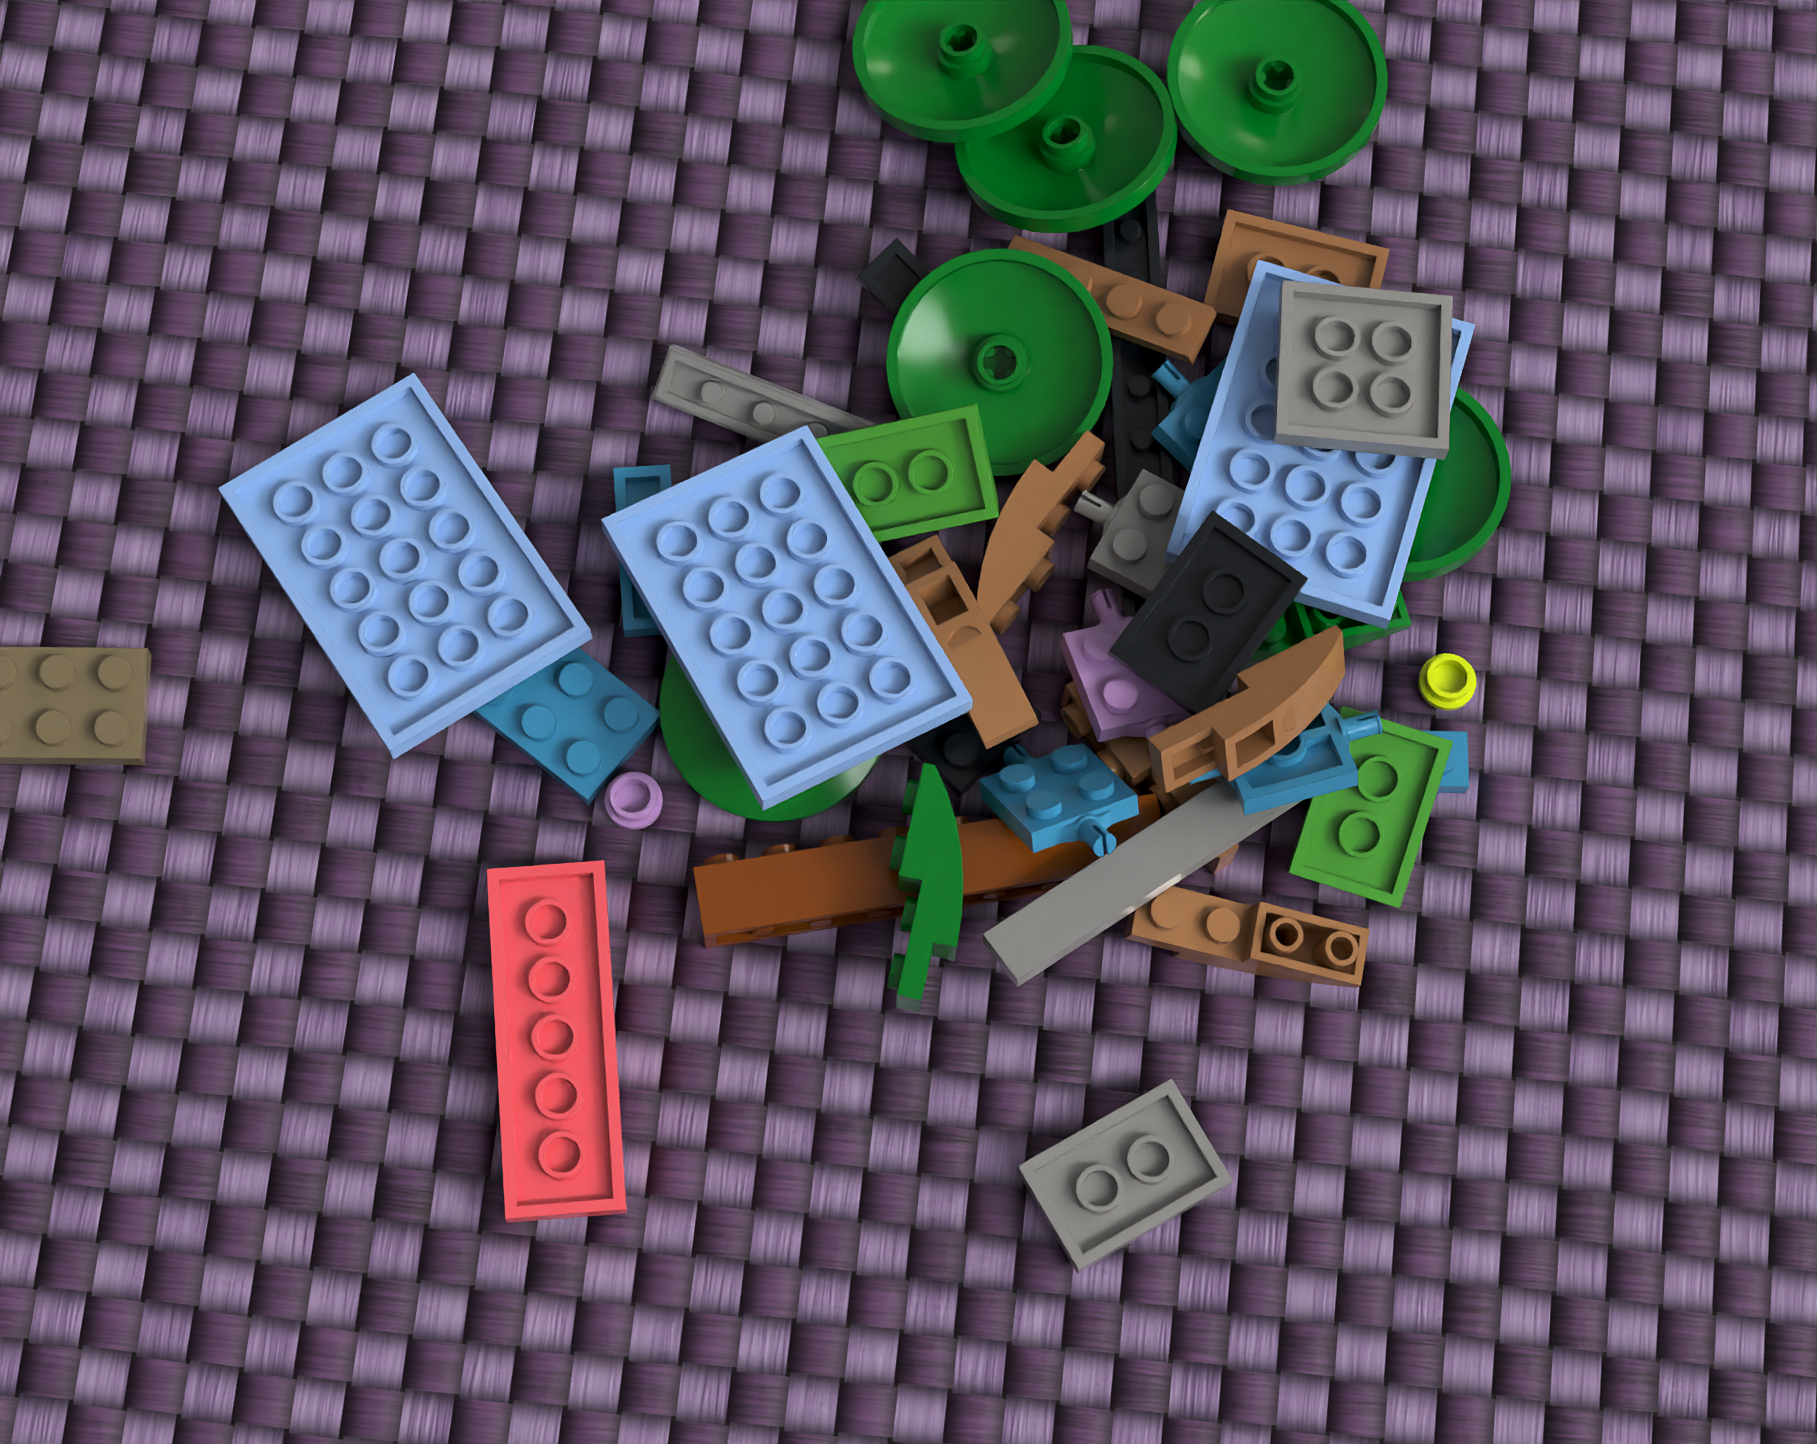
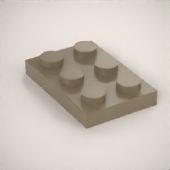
(74, 705)

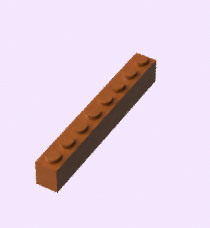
(852, 881)

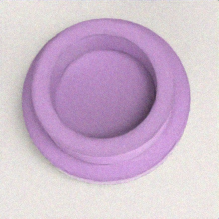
(633, 800)

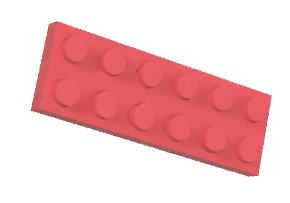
(556, 1042)

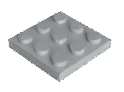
(1363, 370)

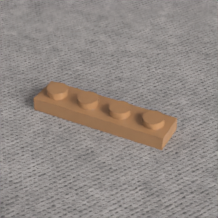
(1136, 308)

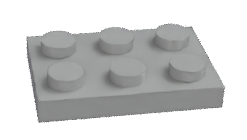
(1124, 1175)

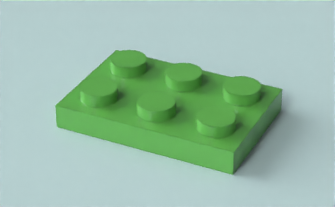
(916, 472)
(1372, 832)

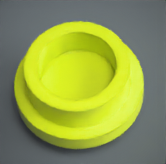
(1447, 681)

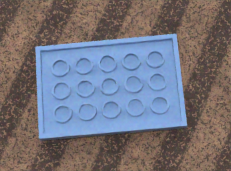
(1321, 510)
(405, 565)
(786, 616)

